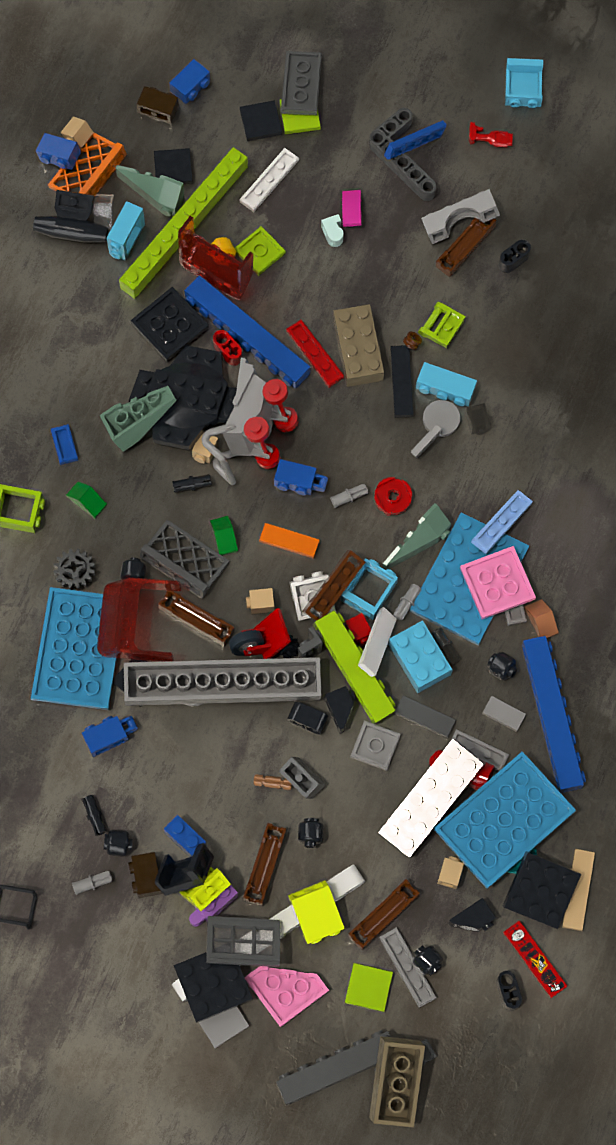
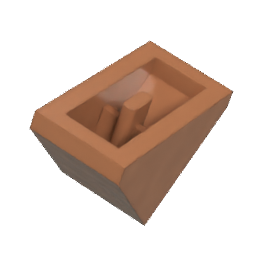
(542, 619)

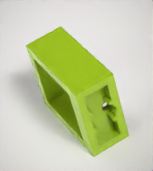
(38, 505)

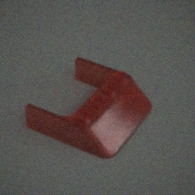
(212, 264)
(120, 619)

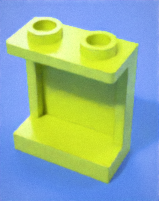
(204, 894)
(316, 912)

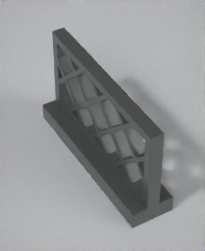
(176, 572)

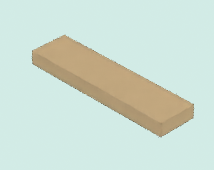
(576, 908)

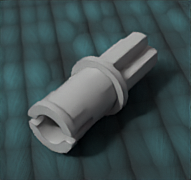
(349, 495)
(407, 601)
(92, 882)

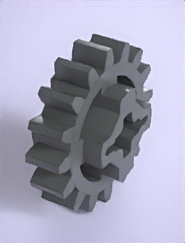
(81, 568)

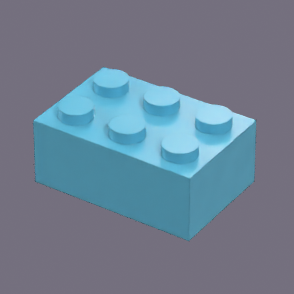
(420, 657)

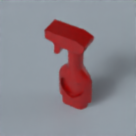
(494, 138)

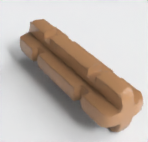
(272, 782)

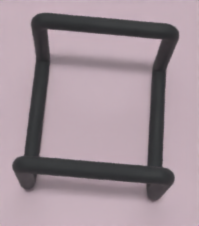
(27, 925)

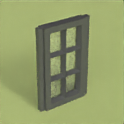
(243, 941)

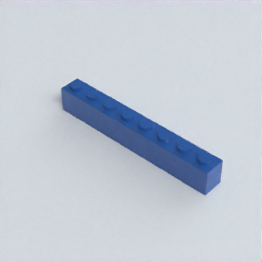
(247, 332)
(552, 714)

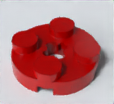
(402, 501)

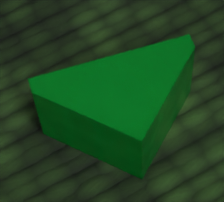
(86, 499)
(224, 535)

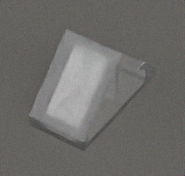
(104, 210)

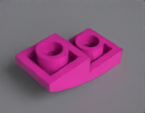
(351, 208)

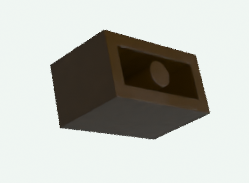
(157, 104)
(145, 872)

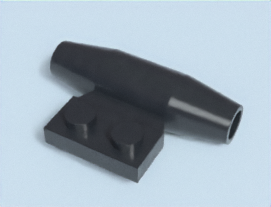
(71, 219)

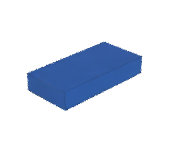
(64, 444)

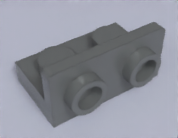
(312, 646)

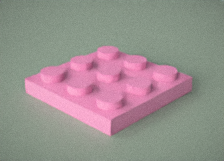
(497, 582)

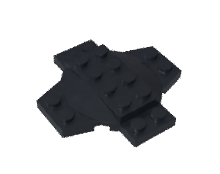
(199, 393)

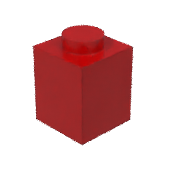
(359, 628)

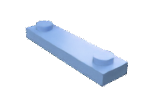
(501, 522)

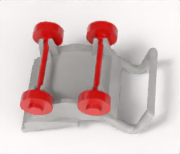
(251, 422)

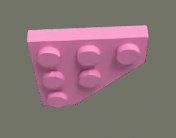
(285, 991)

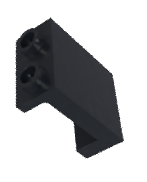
(185, 873)

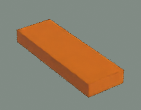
(289, 540)

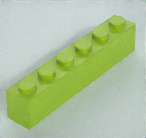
(347, 657)

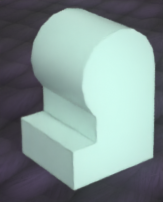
(332, 230)

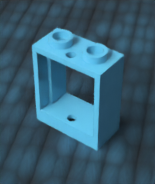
(125, 231)
(358, 603)

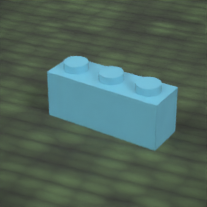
(446, 384)

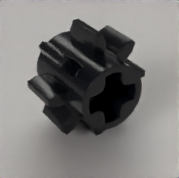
(290, 649)

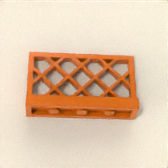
(101, 172)

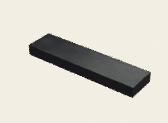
(401, 381)

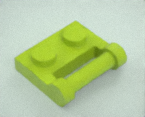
(447, 327)

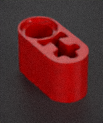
(224, 348)

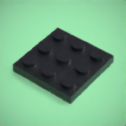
(169, 324)
(541, 890)
(211, 986)

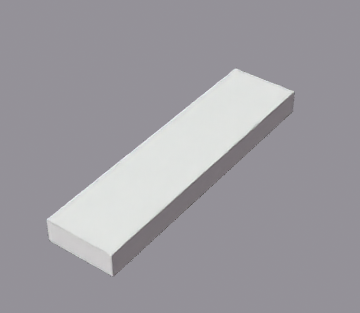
(269, 180)
(377, 642)

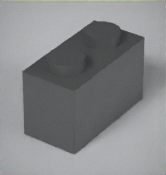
(302, 777)

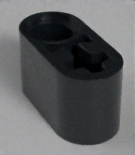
(517, 259)
(307, 718)
(505, 996)

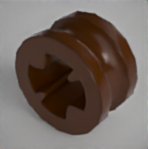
(412, 340)

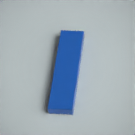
(415, 140)

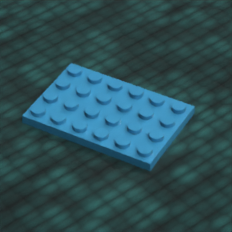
(445, 594)
(68, 658)
(504, 820)

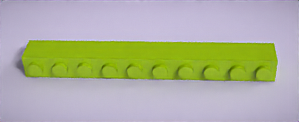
(197, 206)

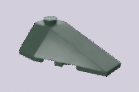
(162, 192)
(134, 419)
(430, 530)

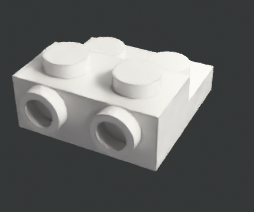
(304, 590)

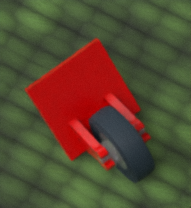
(264, 639)

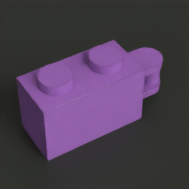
(214, 907)

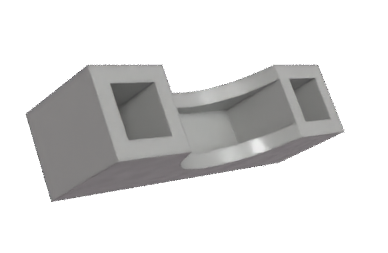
(478, 206)

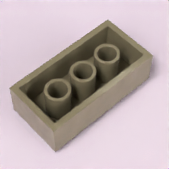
(358, 345)
(397, 1081)

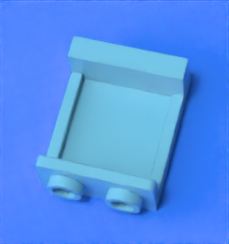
(523, 82)

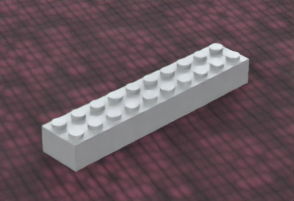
(222, 681)

